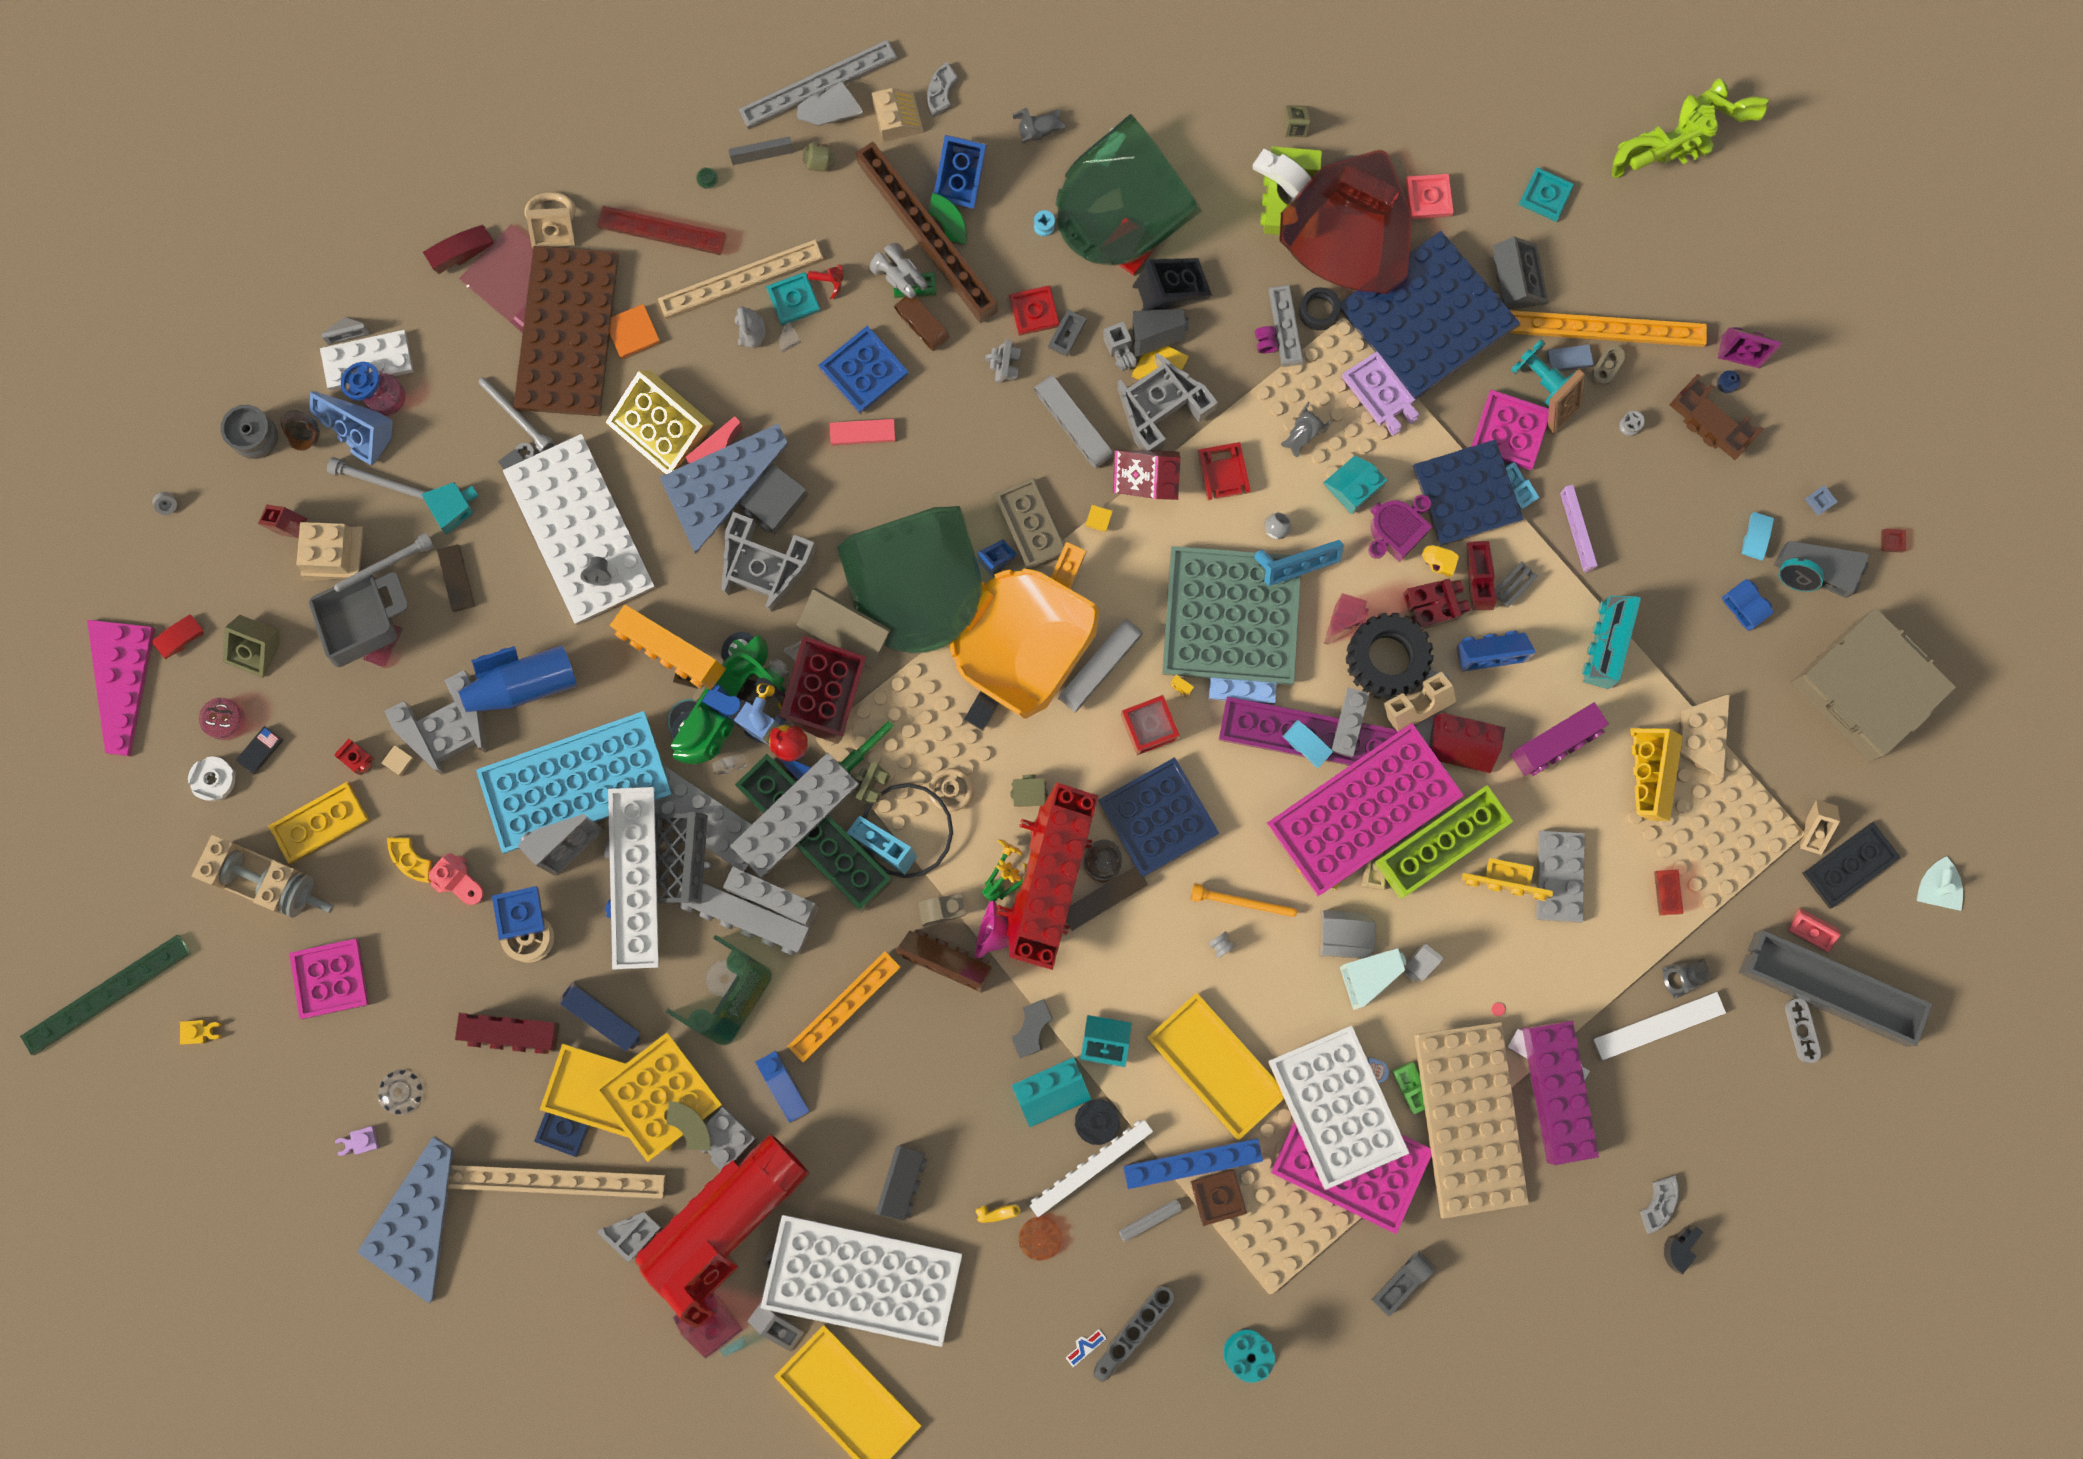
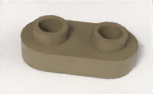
(1607, 366)

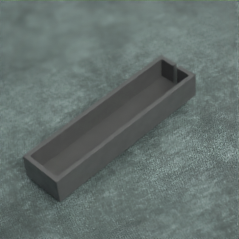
(1836, 988)

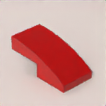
(176, 636)

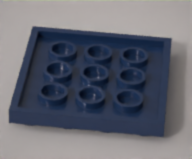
(1468, 492)
(1158, 817)

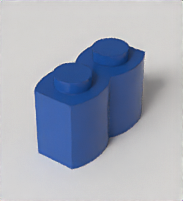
(1748, 604)

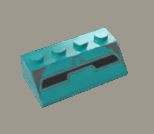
(1610, 640)

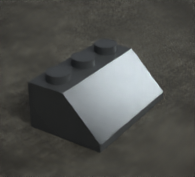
(1520, 273)
(901, 1183)

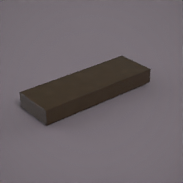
(455, 578)

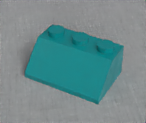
(1051, 1092)

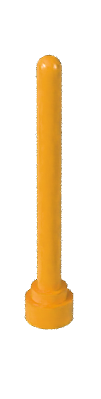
(1201, 893)

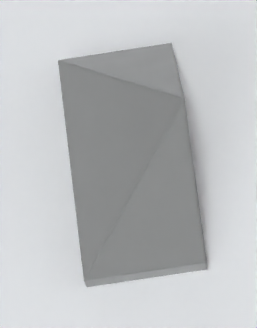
(344, 330)

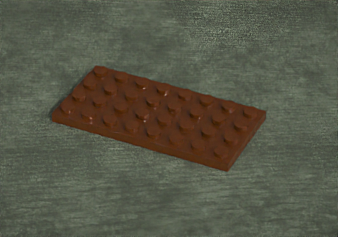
(566, 331)

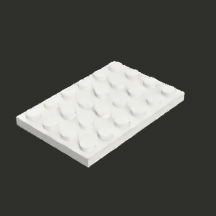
(1338, 1107)

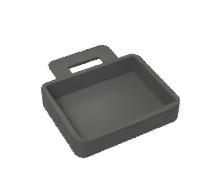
(357, 618)

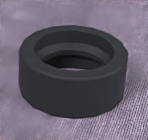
(1323, 293)

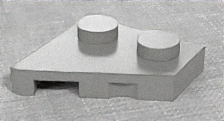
(630, 1234)

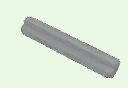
(1150, 1220)

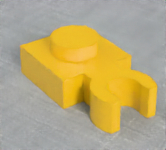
(196, 1032)

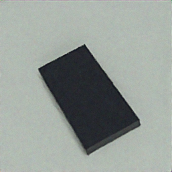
(1851, 865)

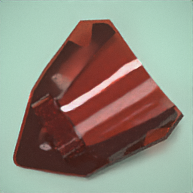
(1352, 224)

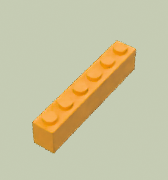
(667, 647)

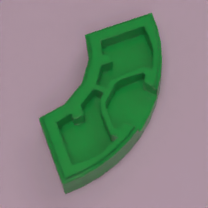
(950, 218)

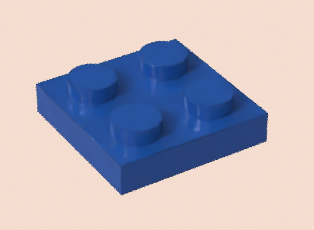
(518, 913)

